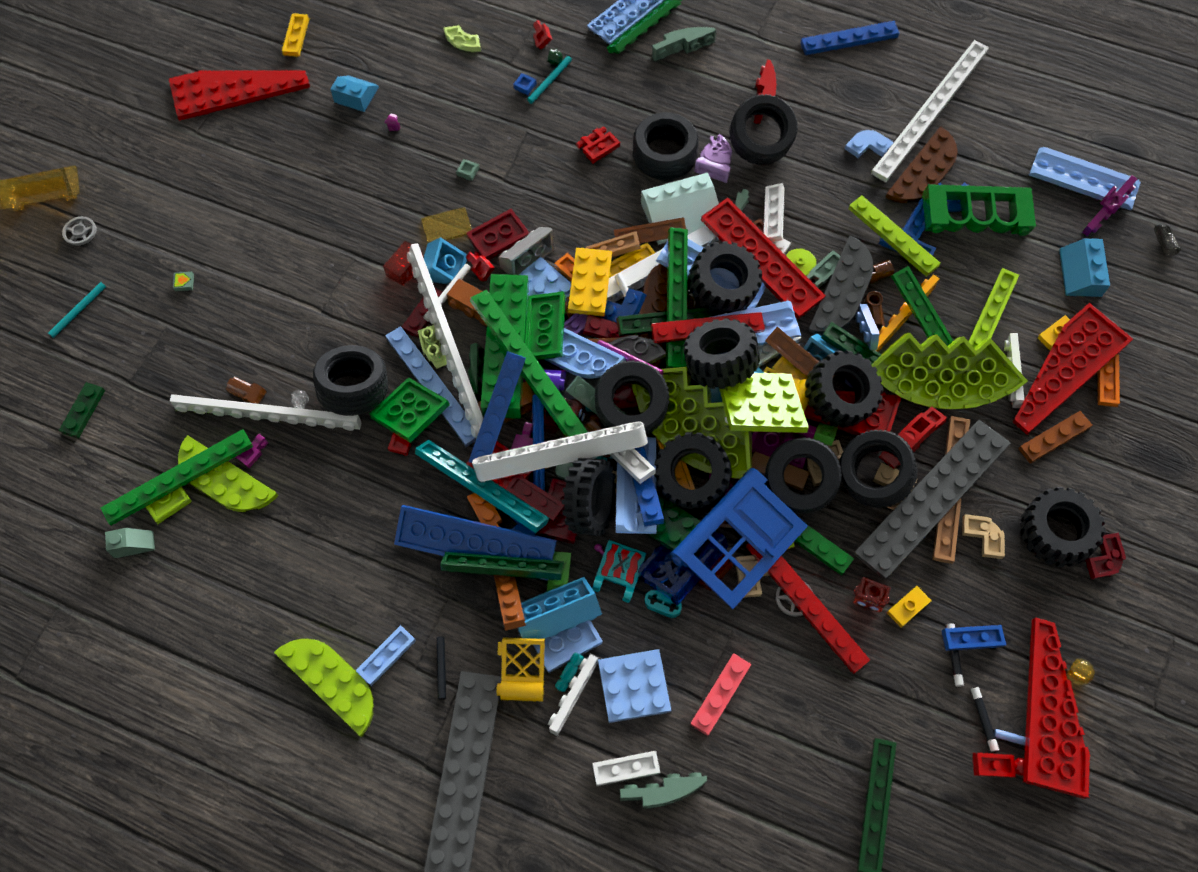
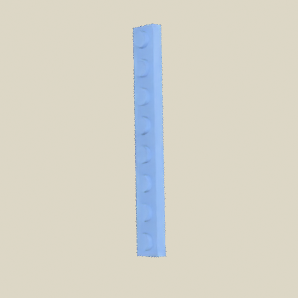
(427, 377)

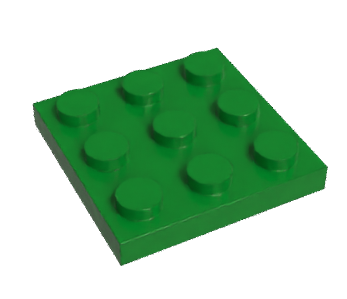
(409, 409)

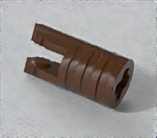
(882, 270)

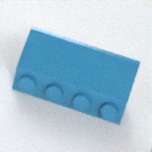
(559, 610)

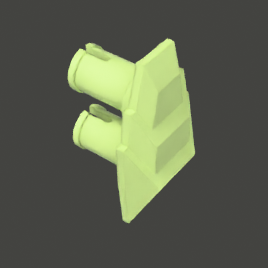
(432, 347)

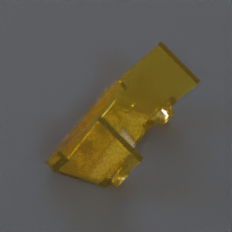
(39, 187)

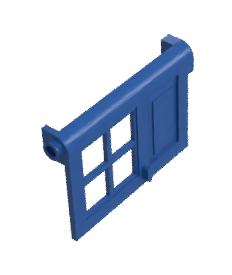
(759, 520)

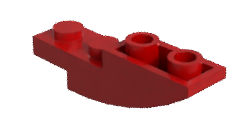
(765, 84)
(916, 432)

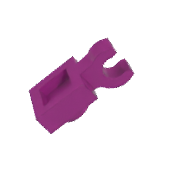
(524, 439)
(250, 456)

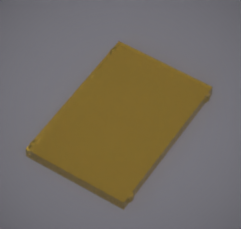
(446, 225)

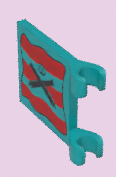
(619, 566)

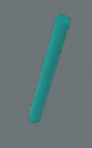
(549, 79)
(76, 310)

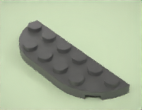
(845, 287)
(634, 345)

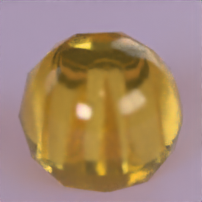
(1081, 672)

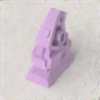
(715, 159)

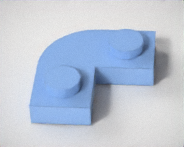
(868, 139)

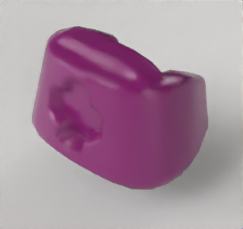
(392, 123)

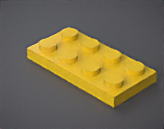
(590, 282)

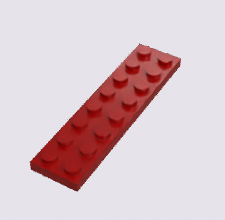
(778, 271)

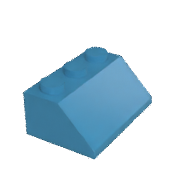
(1084, 268)

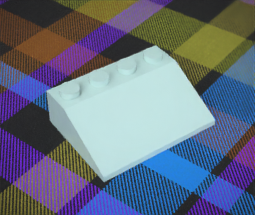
(680, 199)

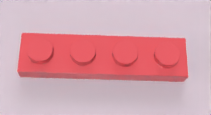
(720, 694)

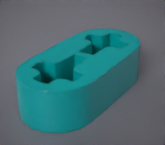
(661, 608)

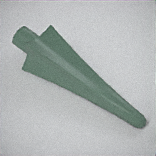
(742, 199)

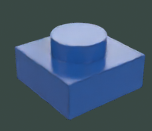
(524, 84)

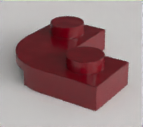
(1111, 558)

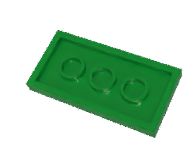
(545, 325)

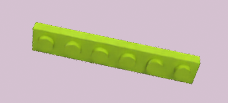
(894, 236)
(994, 307)

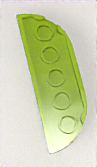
(227, 482)
(331, 680)

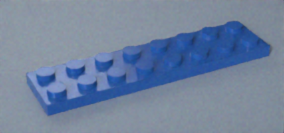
(445, 533)

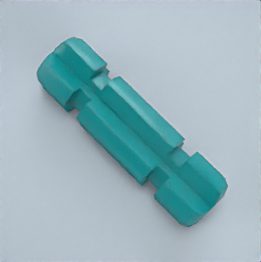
(569, 672)

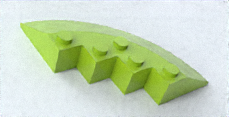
(947, 375)
(693, 412)

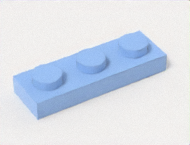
(385, 655)

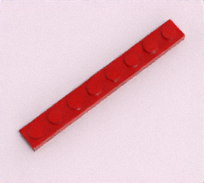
(815, 613)

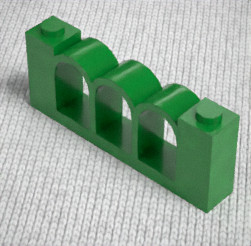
(1018, 198)

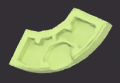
(461, 39)

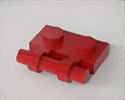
(599, 148)

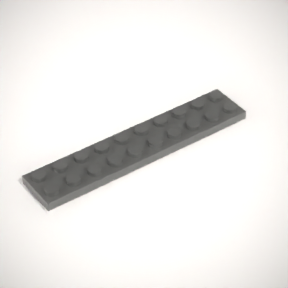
(931, 499)
(463, 774)

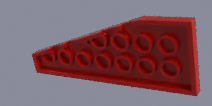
(219, 90)
(1077, 355)
(1053, 738)

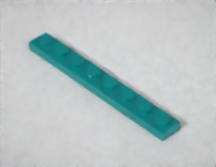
(487, 490)

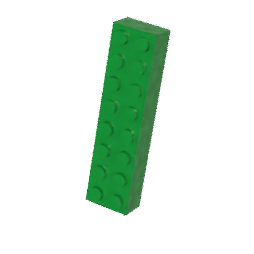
(511, 296)

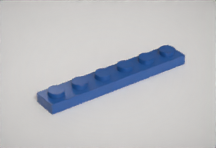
(849, 37)
(498, 405)
(647, 498)

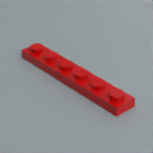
(679, 330)

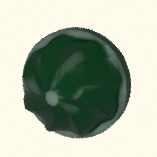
(554, 57)

